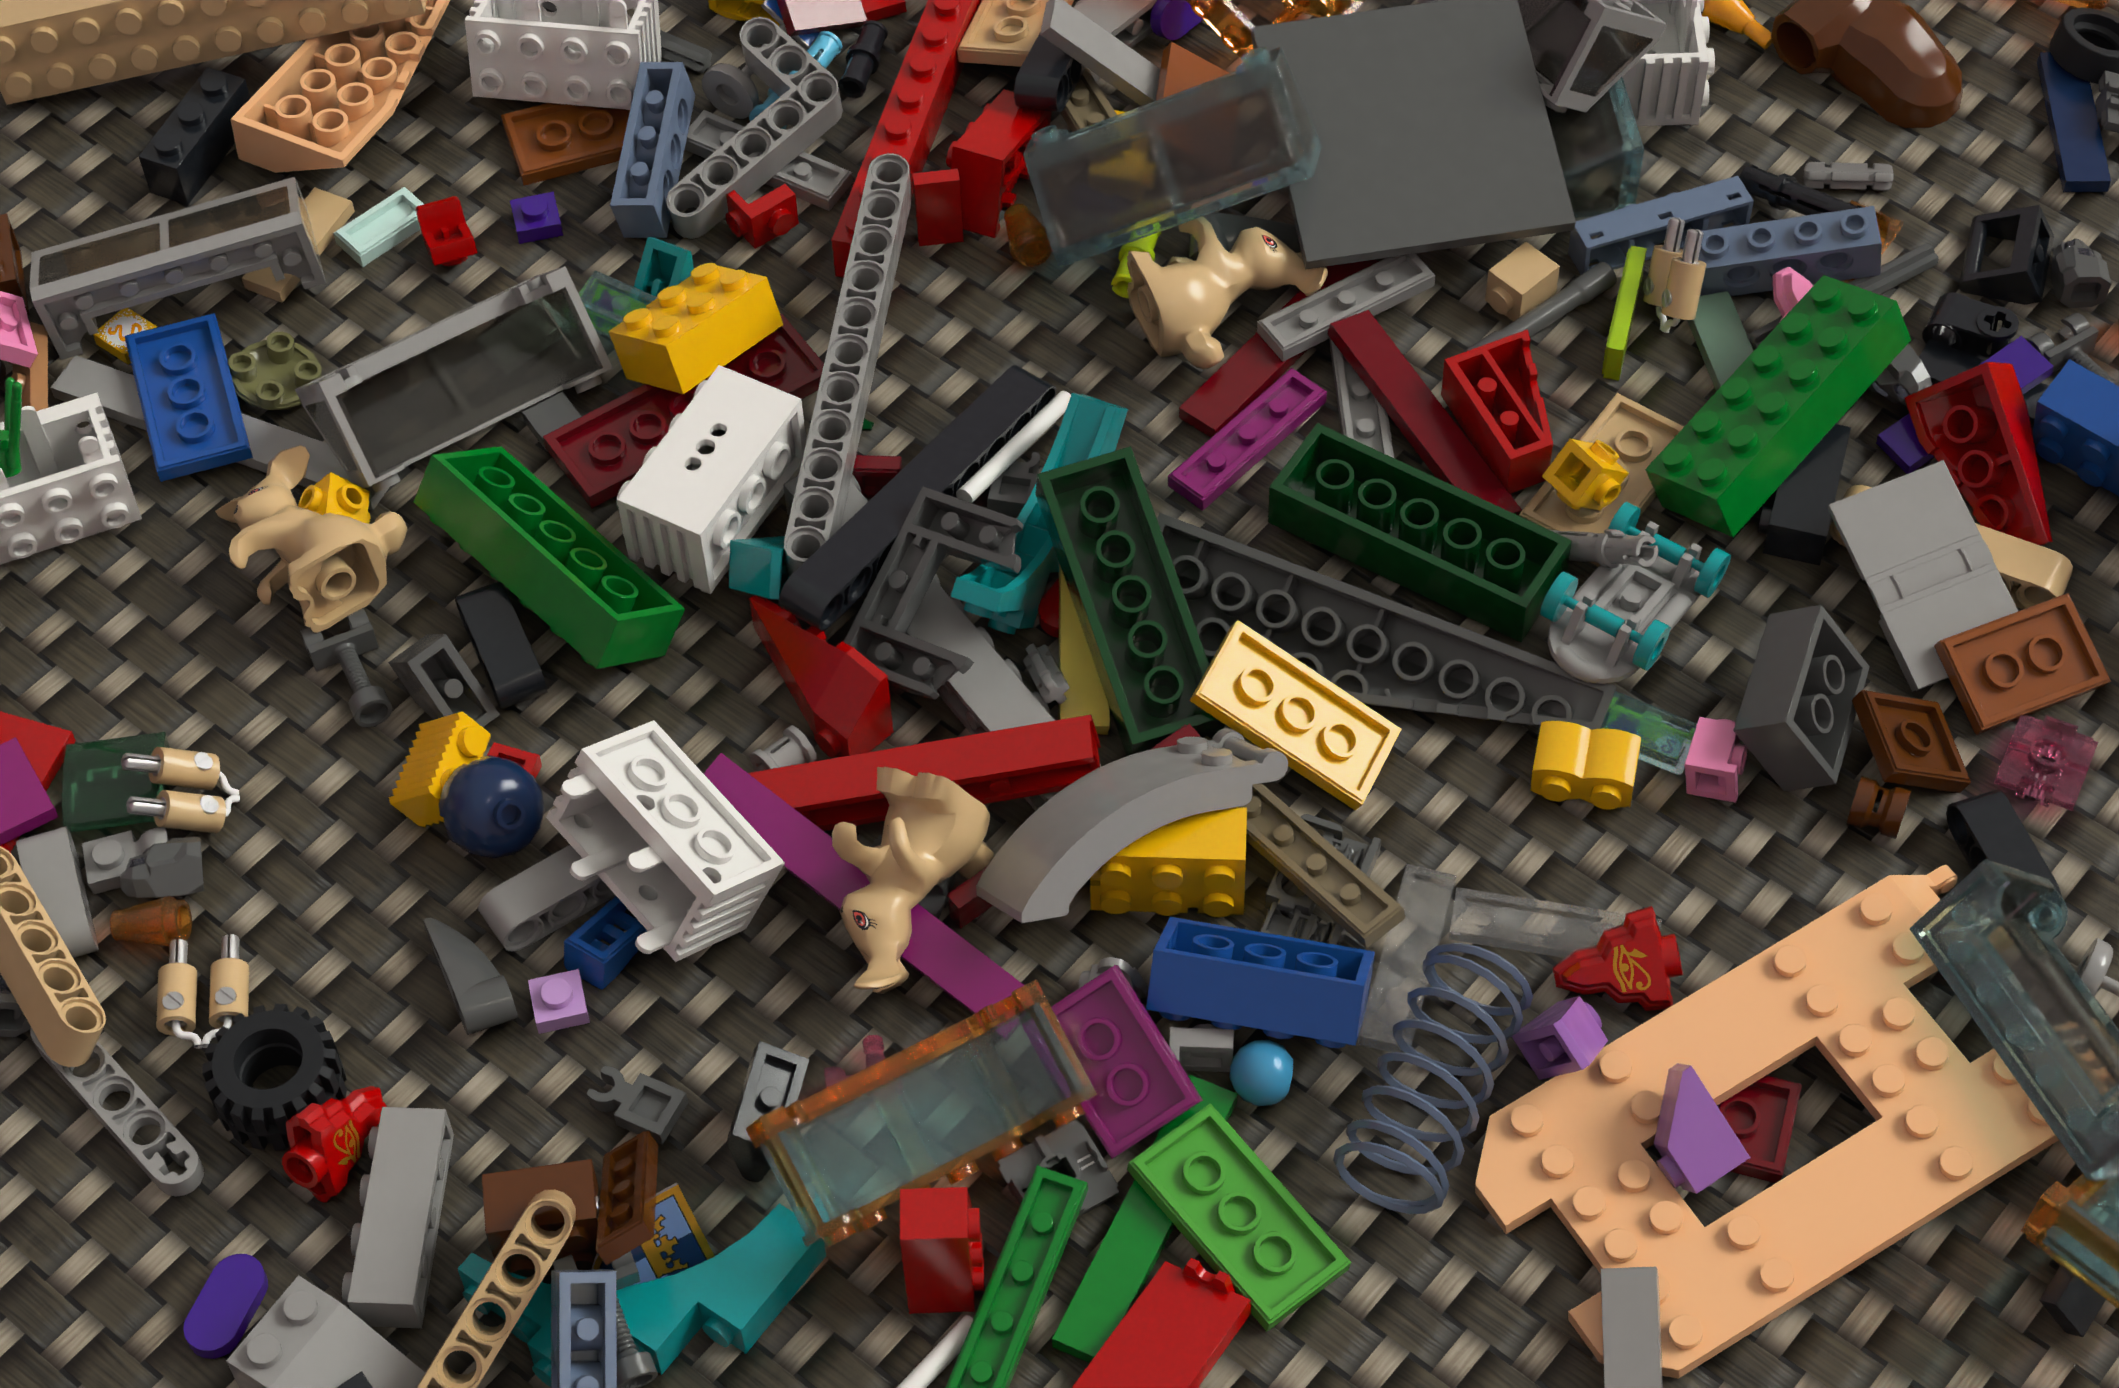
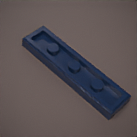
(2073, 128)

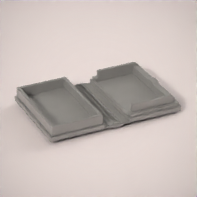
(1921, 565)

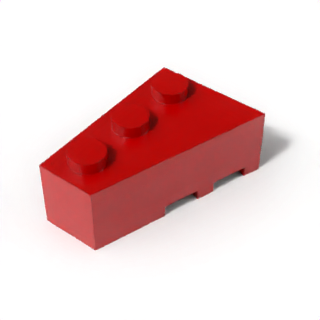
(993, 160)

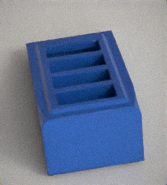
(594, 959)

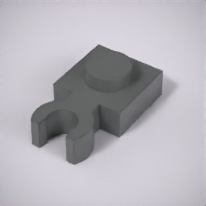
(1014, 487)
(641, 1106)

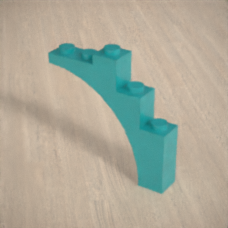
(1013, 599)
(726, 1295)

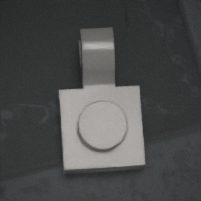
(109, 856)

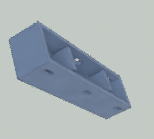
(1647, 222)

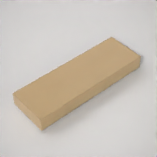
(326, 215)

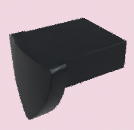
(2071, 1301)

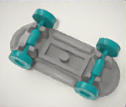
(1626, 612)

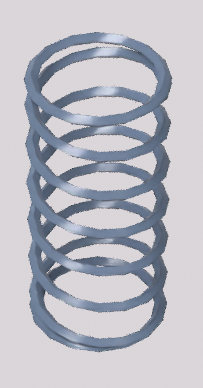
(1429, 1103)

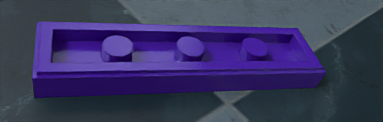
(1901, 440)

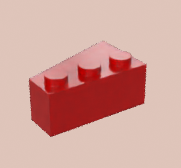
(1501, 408)
(941, 1249)

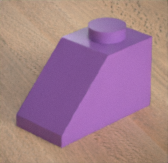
(1562, 1038)
(1694, 1134)

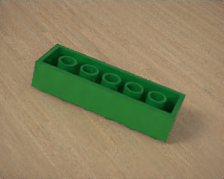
(1778, 405)
(548, 556)

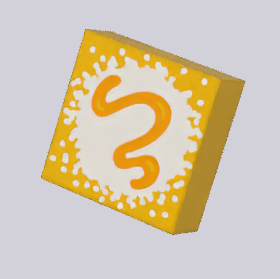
(113, 332)

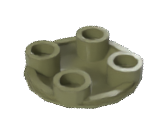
(272, 370)

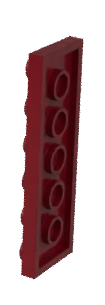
(612, 441)

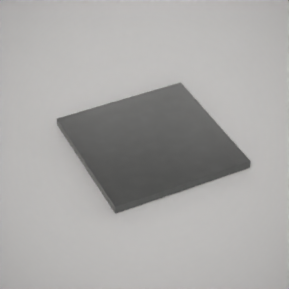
(1422, 131)

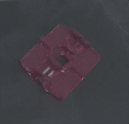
(2042, 779)

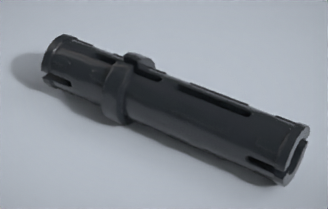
(1785, 193)

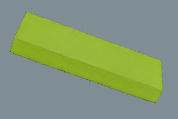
(1624, 312)

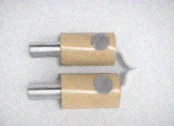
(1675, 276)
(176, 808)
(179, 991)

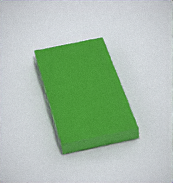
(1238, 1216)

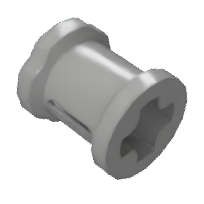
(789, 750)

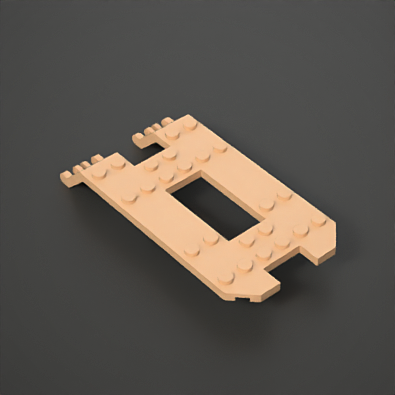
(1831, 986)

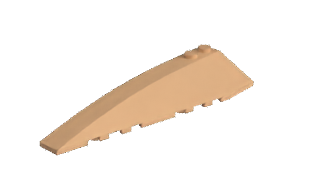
(333, 95)

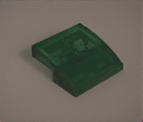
(99, 788)

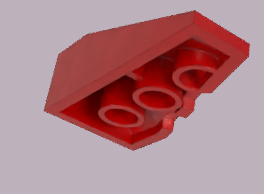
(1987, 443)

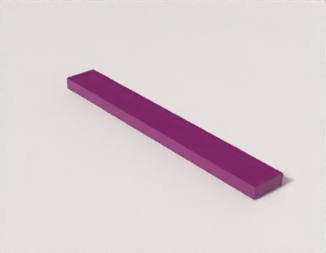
(810, 857)

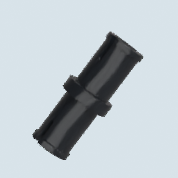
(863, 59)

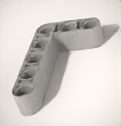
(763, 133)

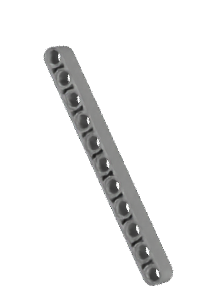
(850, 360)

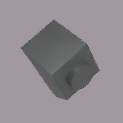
(442, 681)

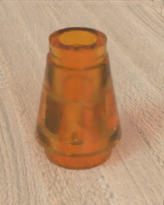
(1026, 236)
(153, 922)

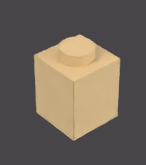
(1521, 281)

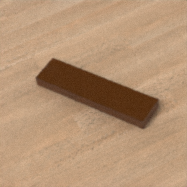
(627, 1197)

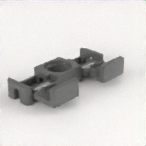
(1301, 921)

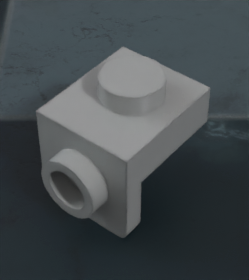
(1203, 1047)

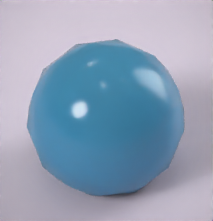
(1262, 1072)

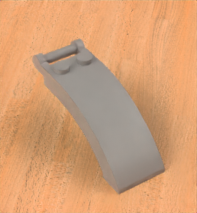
(1113, 807)

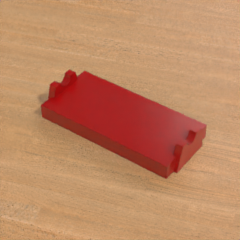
(1170, 1332)

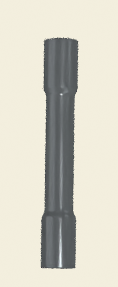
(1577, 293)

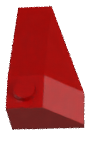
(833, 686)

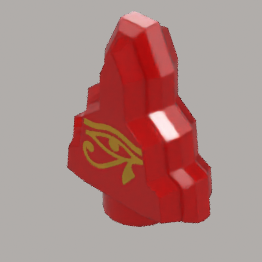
(1626, 963)
(330, 1140)

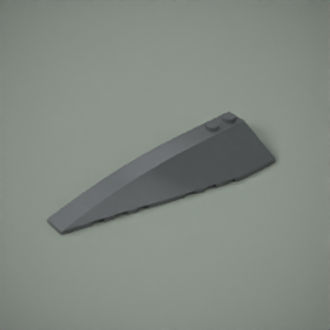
(1370, 643)

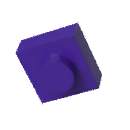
(536, 217)

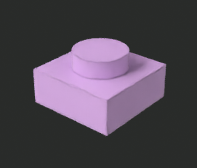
(558, 1001)

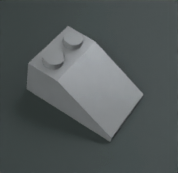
(317, 1344)

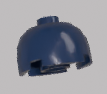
(491, 807)

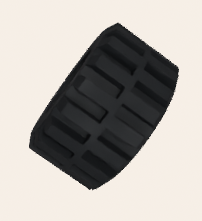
(260, 1044)

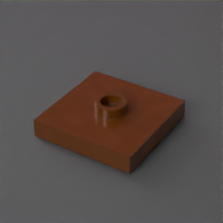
(1911, 741)

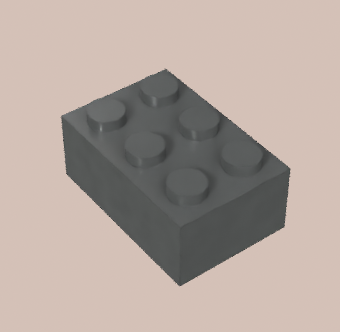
(1801, 698)

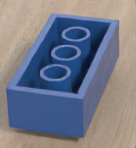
(2080, 425)
(1260, 982)

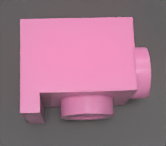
(1715, 760)

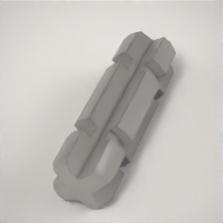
(1848, 176)
(1046, 673)

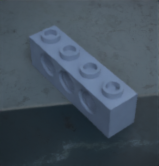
(652, 149)
(1828, 244)
(583, 1329)

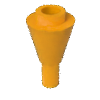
(1738, 18)

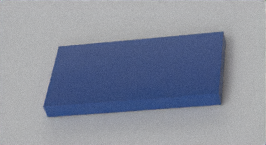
(188, 397)

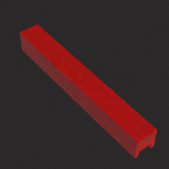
(985, 765)

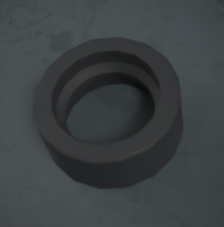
(2087, 43)

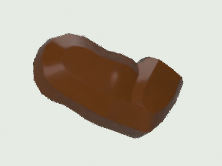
(1875, 52)

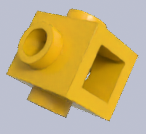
(1586, 474)
(337, 496)

